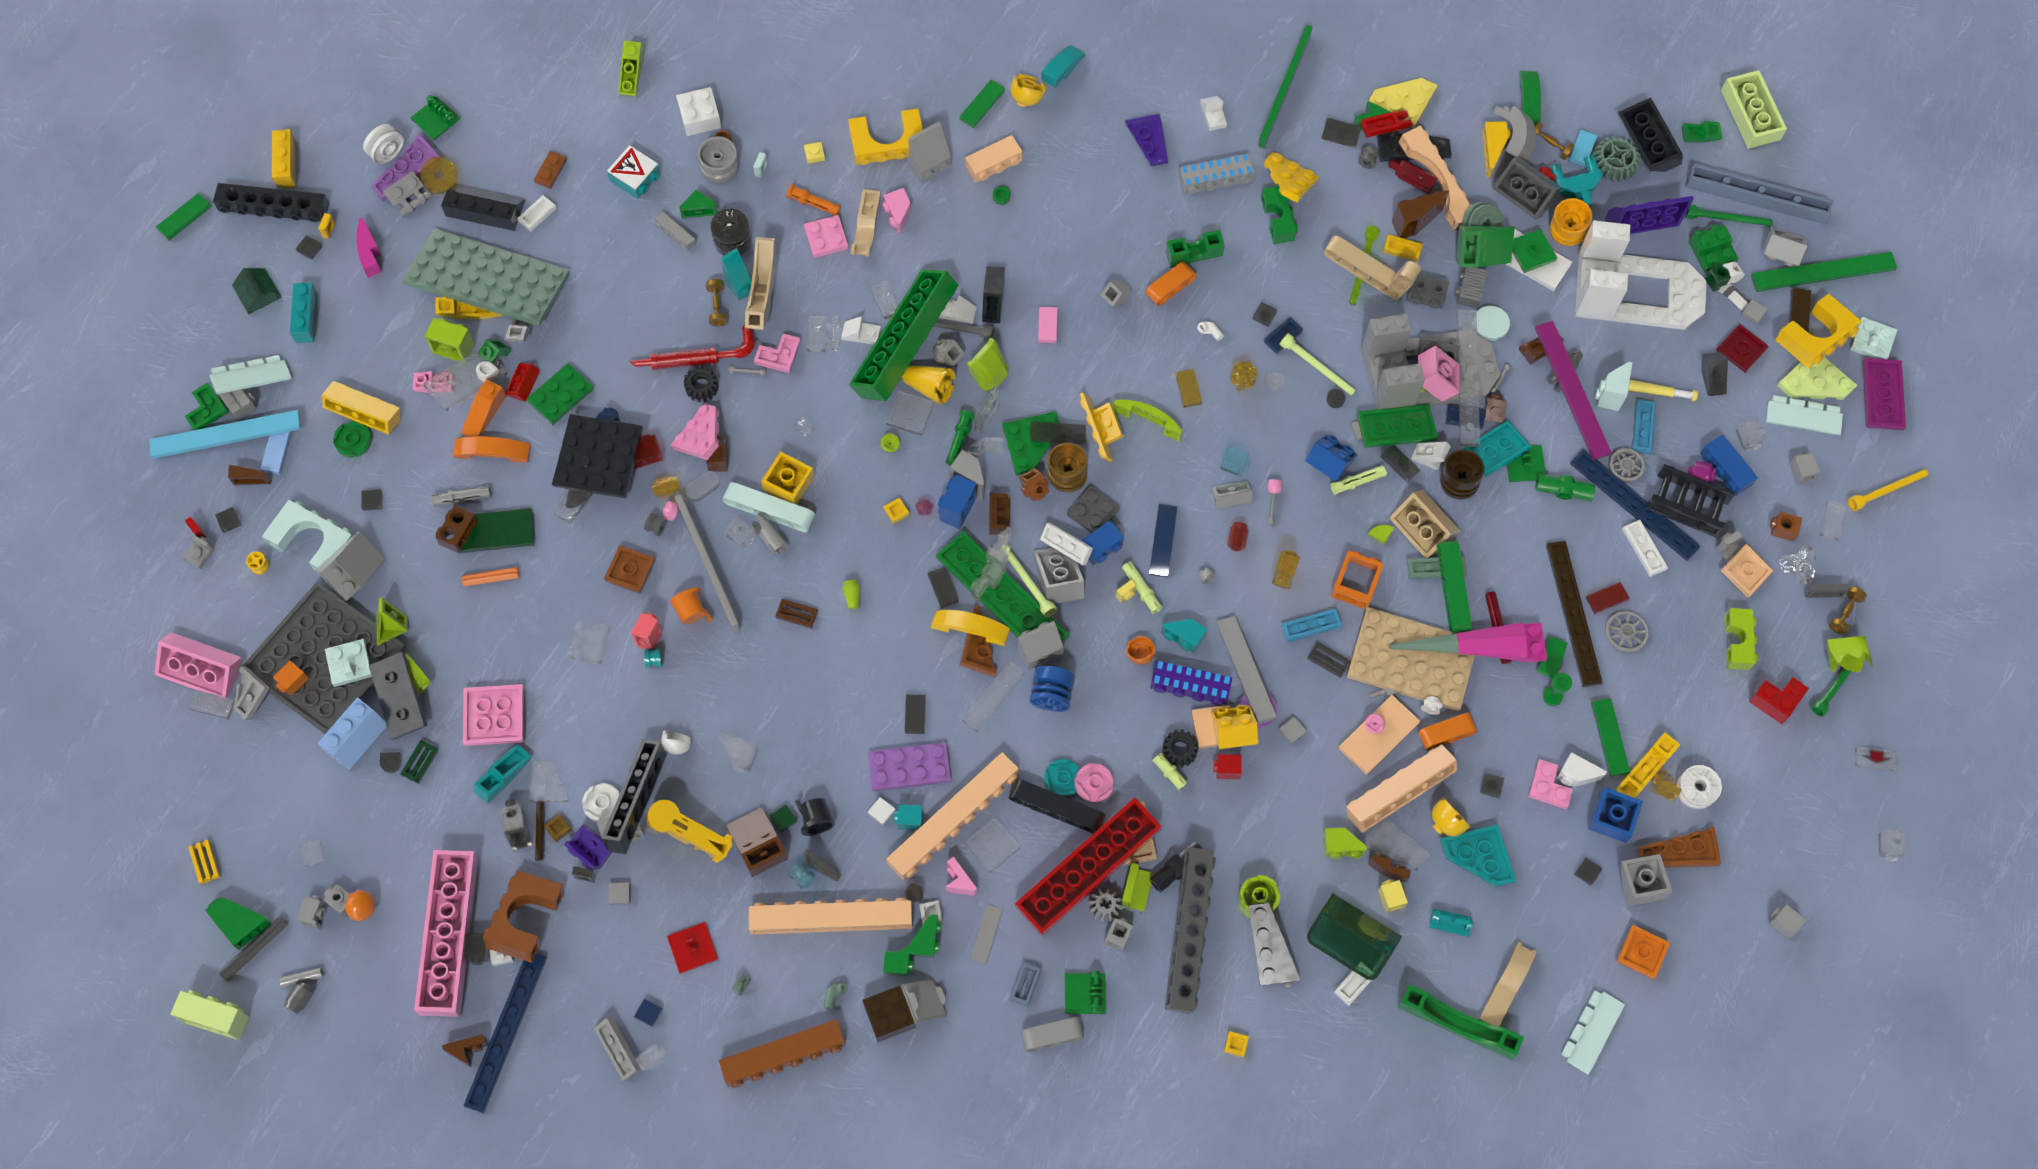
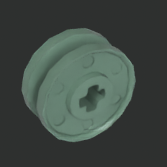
(1483, 215)

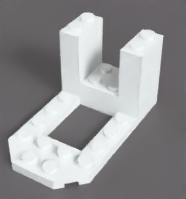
(1604, 282)

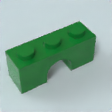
(1283, 228)
(1208, 247)

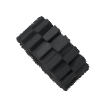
(704, 393)
(1186, 738)

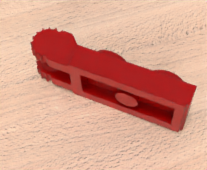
(1385, 123)

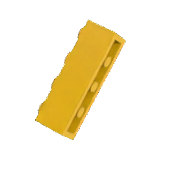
(361, 407)

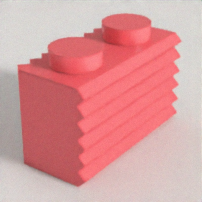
(646, 631)

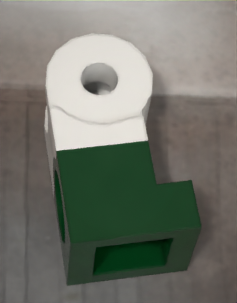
(1724, 275)

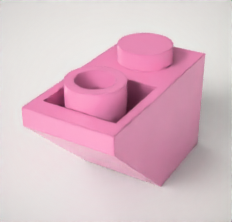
(898, 208)

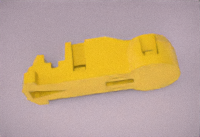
(666, 818)

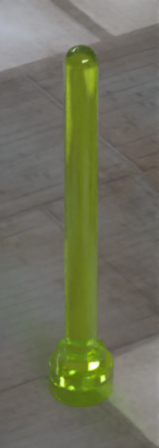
(1371, 234)

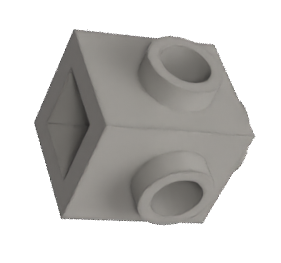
(947, 352)

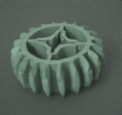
(1618, 152)

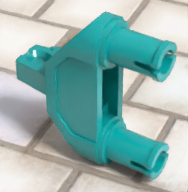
(1580, 185)

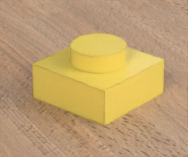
(814, 152)
(1126, 592)

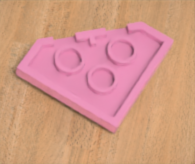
(700, 434)

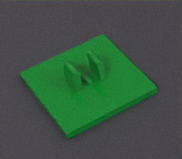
(1527, 466)

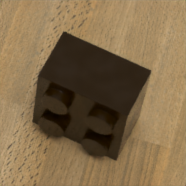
(889, 1013)

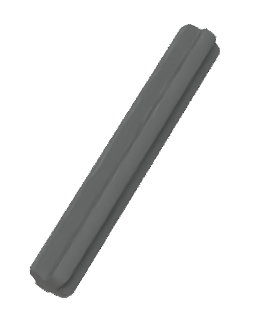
(253, 948)

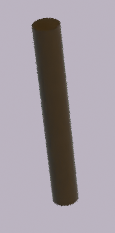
(539, 837)

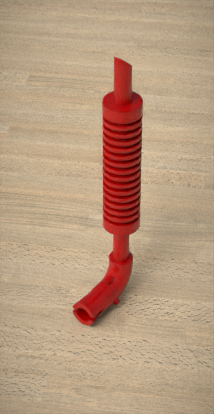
(698, 357)

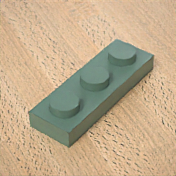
(1427, 568)

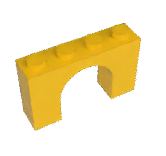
(869, 151)
(1812, 349)

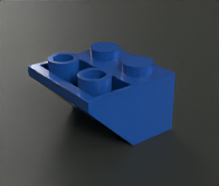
(1331, 457)

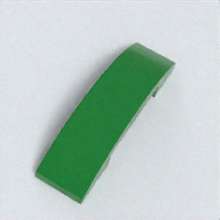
(1531, 95)

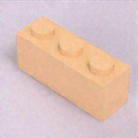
(993, 159)

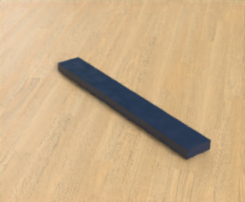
(1634, 505)
(504, 1034)

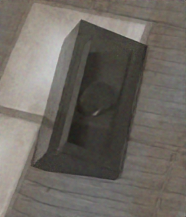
(1341, 132)
(1400, 463)

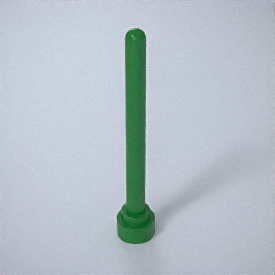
(1695, 212)
(1821, 706)

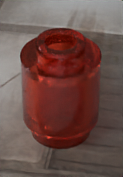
(1238, 536)

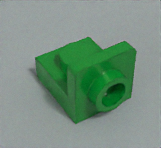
(492, 349)

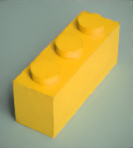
(283, 158)

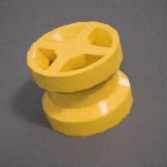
(254, 559)

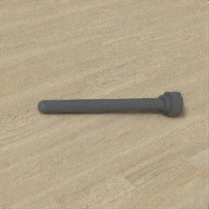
(985, 331)

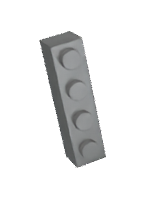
(675, 231)

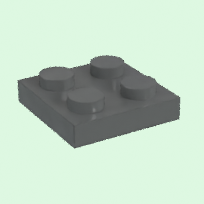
(1093, 510)

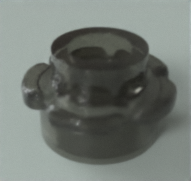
(914, 893)

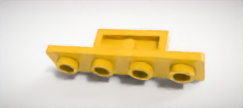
(1104, 424)

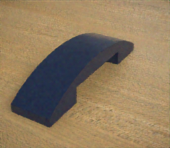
(1163, 540)

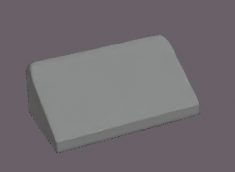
(1232, 494)

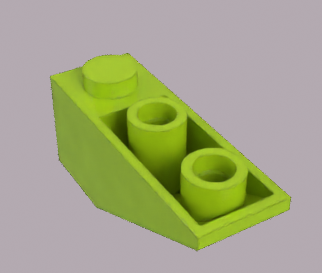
(631, 67)

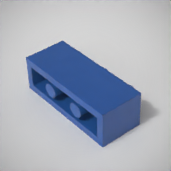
(1729, 465)

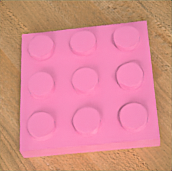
(493, 715)

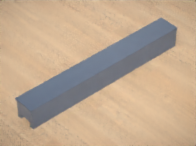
(1759, 193)

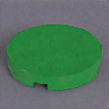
(352, 439)

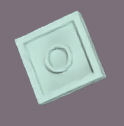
(1873, 339)
(348, 662)

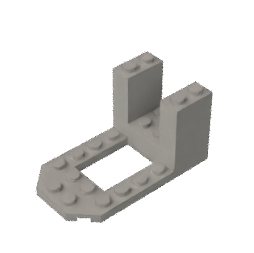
(1400, 384)

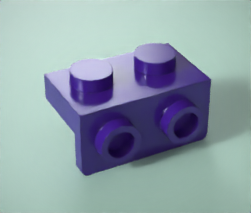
(588, 848)

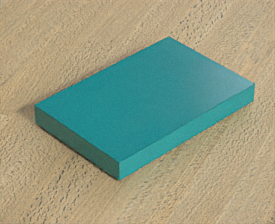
(1500, 447)

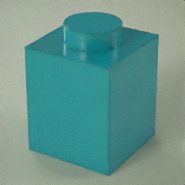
(908, 817)

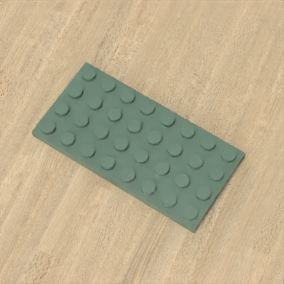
(486, 277)

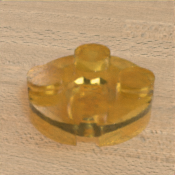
(429, 180)

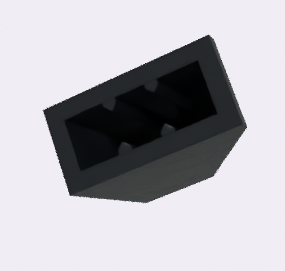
(993, 294)

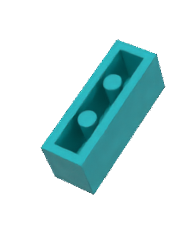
(303, 312)

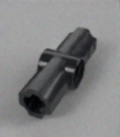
(1171, 871)

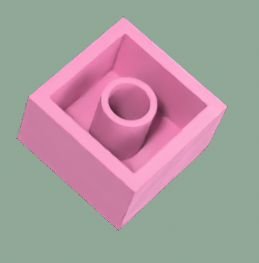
(1440, 373)

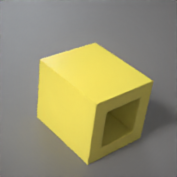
(1392, 895)

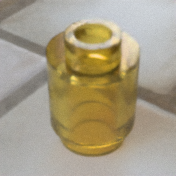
(665, 486)

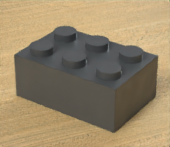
(1527, 188)

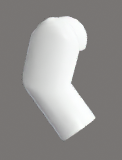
(1210, 328)

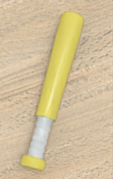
(1643, 387)

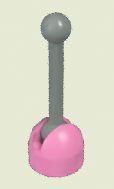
(1274, 487)

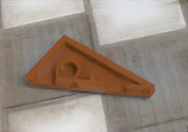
(976, 652)

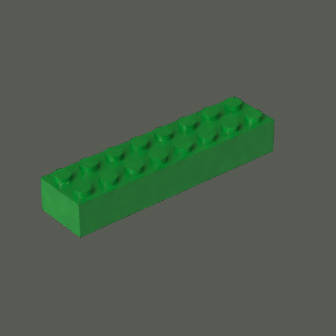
(904, 335)

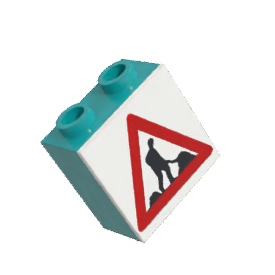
(633, 172)

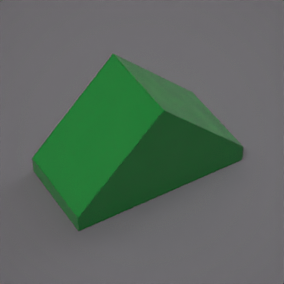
(697, 206)

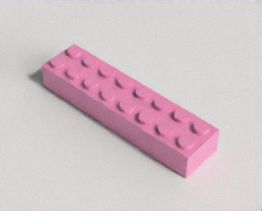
(445, 931)

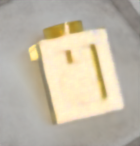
(1665, 788)

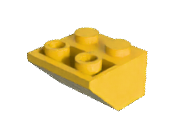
(1235, 726)

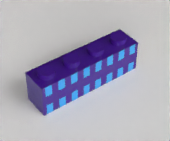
(1191, 683)

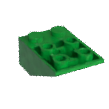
(1484, 245)

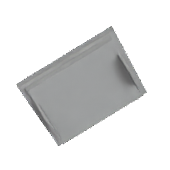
(924, 1000)

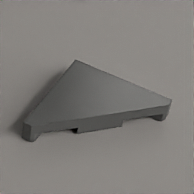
(819, 865)

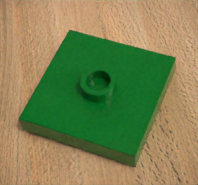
(1533, 251)

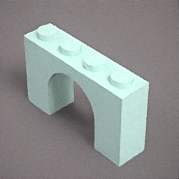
(295, 518)

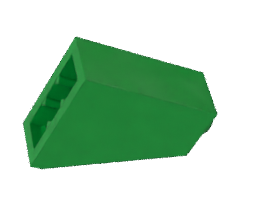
(236, 922)

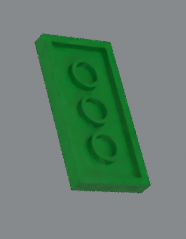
(1397, 426)

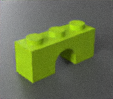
(1742, 624)

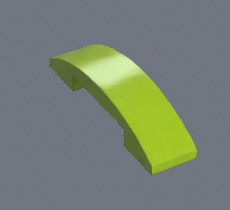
(1144, 410)

